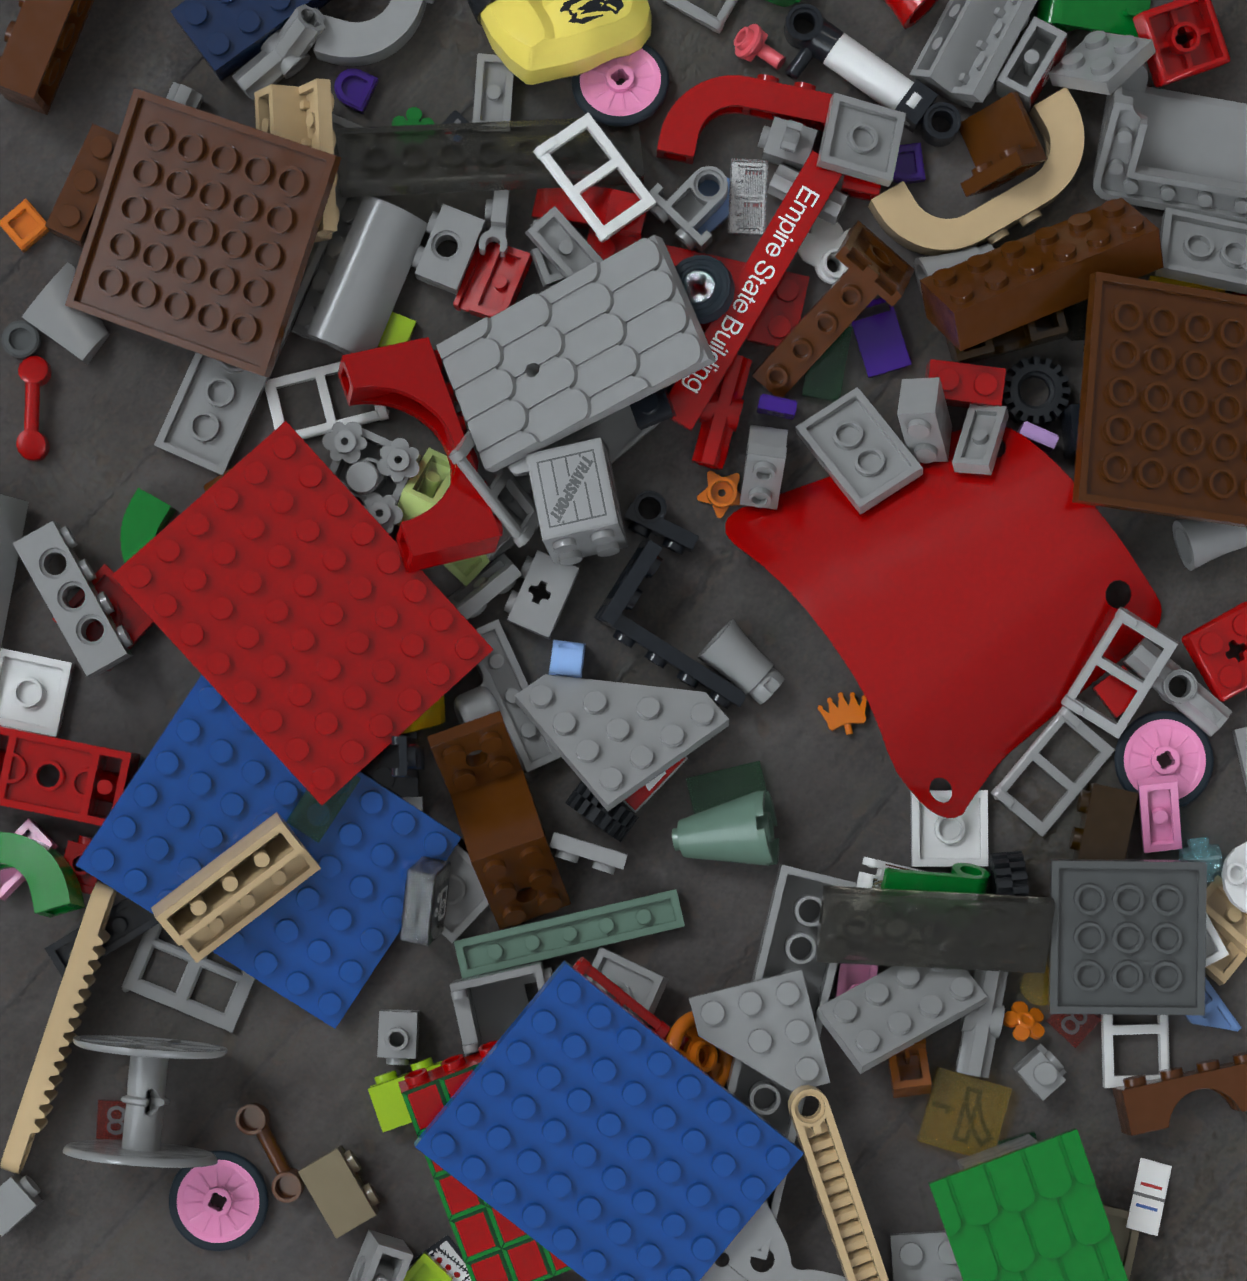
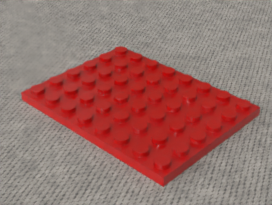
(302, 613)

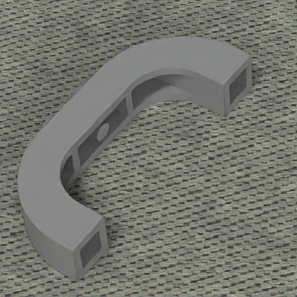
(371, 40)

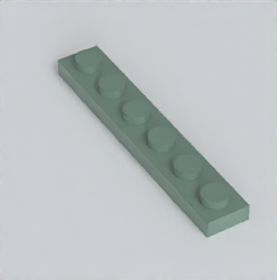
(569, 933)

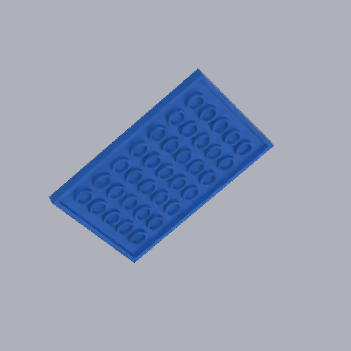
(215, 784)
(607, 1141)

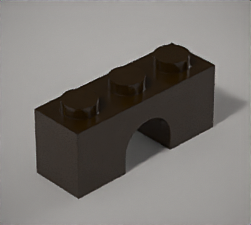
(1034, 333)

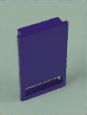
(881, 342)

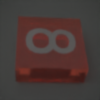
(1073, 1026)
(110, 1119)

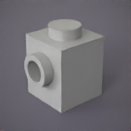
(398, 1035)

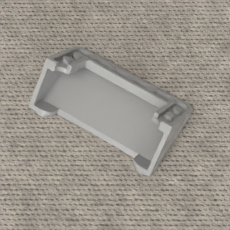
(1173, 150)

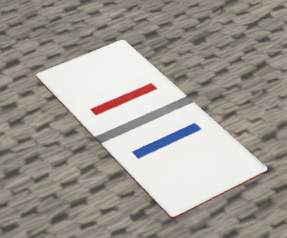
(1148, 1196)

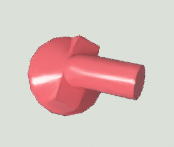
(751, 43)

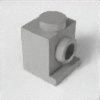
(1041, 1071)

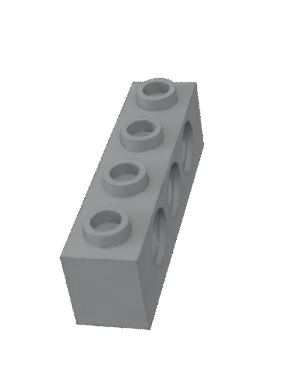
(36, 553)

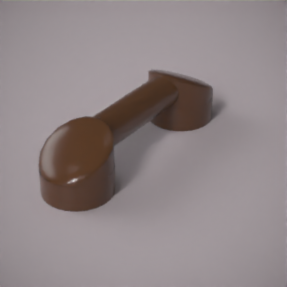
(254, 1119)

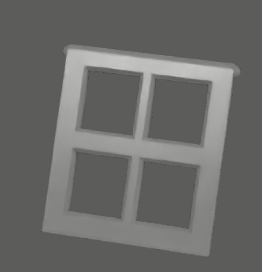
(181, 999)

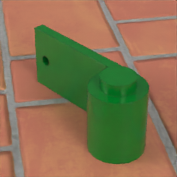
(1092, 15)
(962, 879)

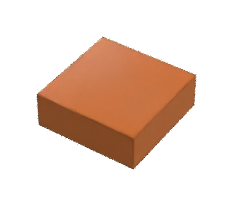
(24, 225)

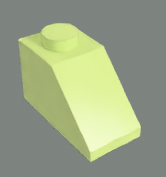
(427, 486)

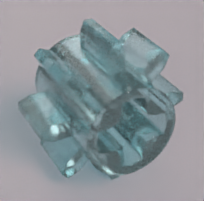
(1201, 850)

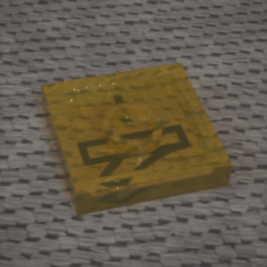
(963, 1113)

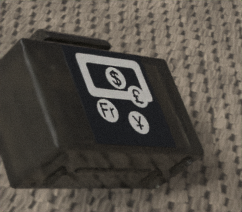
(425, 901)

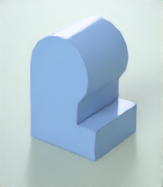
(567, 658)

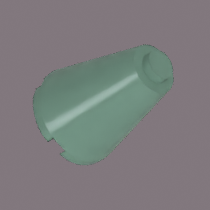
(731, 832)

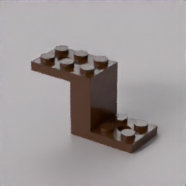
(499, 820)

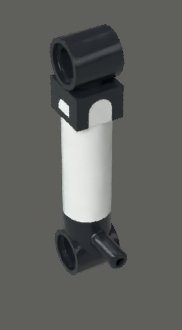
(868, 74)

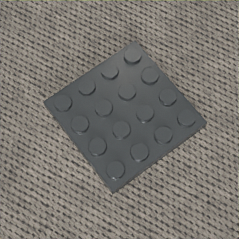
(1128, 937)

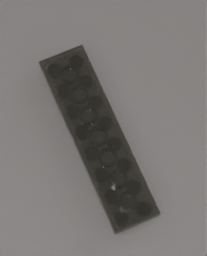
(473, 157)

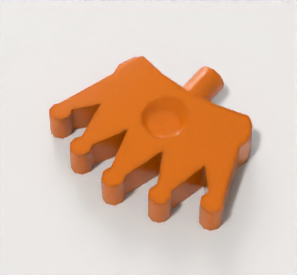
(844, 714)

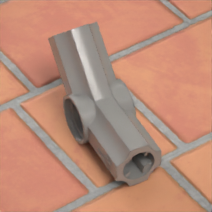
(282, 52)

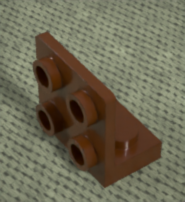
(1000, 144)

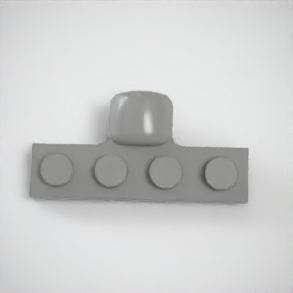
(500, 683)

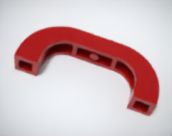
(749, 96)

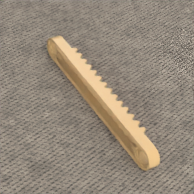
(60, 1027)
(836, 1189)

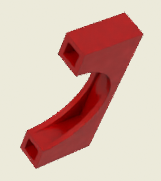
(411, 380)

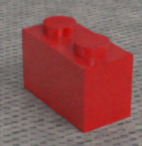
(968, 383)

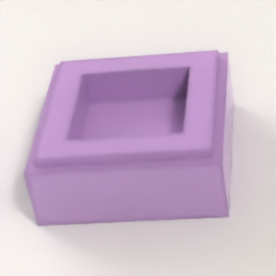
(1040, 437)

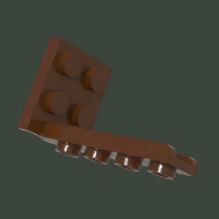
(871, 272)

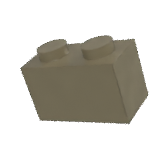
(340, 1191)

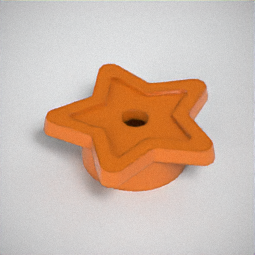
(716, 483)

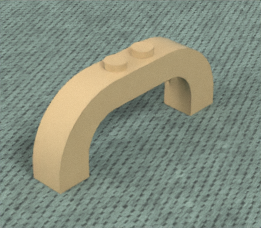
(920, 232)

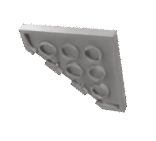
(618, 731)

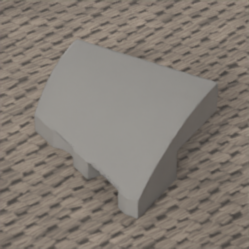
(70, 328)

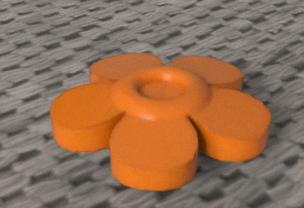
(1025, 1022)

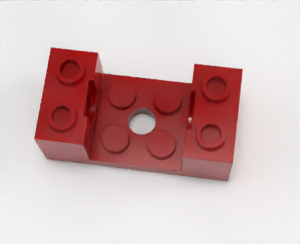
(88, 780)

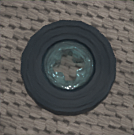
(719, 286)

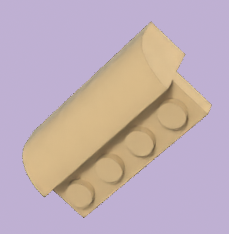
(306, 118)
(235, 887)

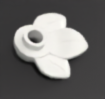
(822, 246)

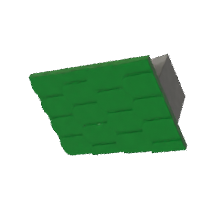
(1028, 1214)

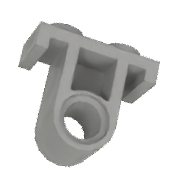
(689, 208)
(764, 467)

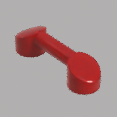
(30, 442)

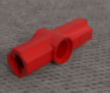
(722, 416)

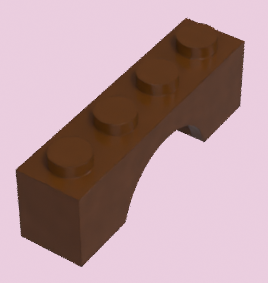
(1149, 1104)

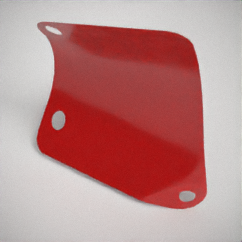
(955, 603)

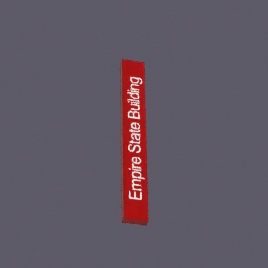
(755, 286)

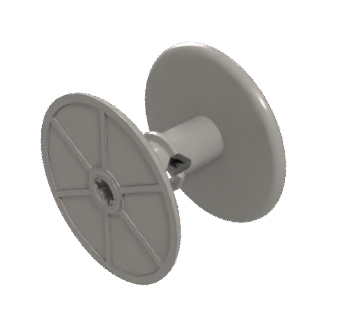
(144, 1103)

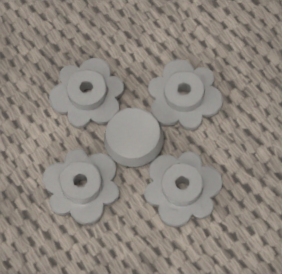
(364, 477)

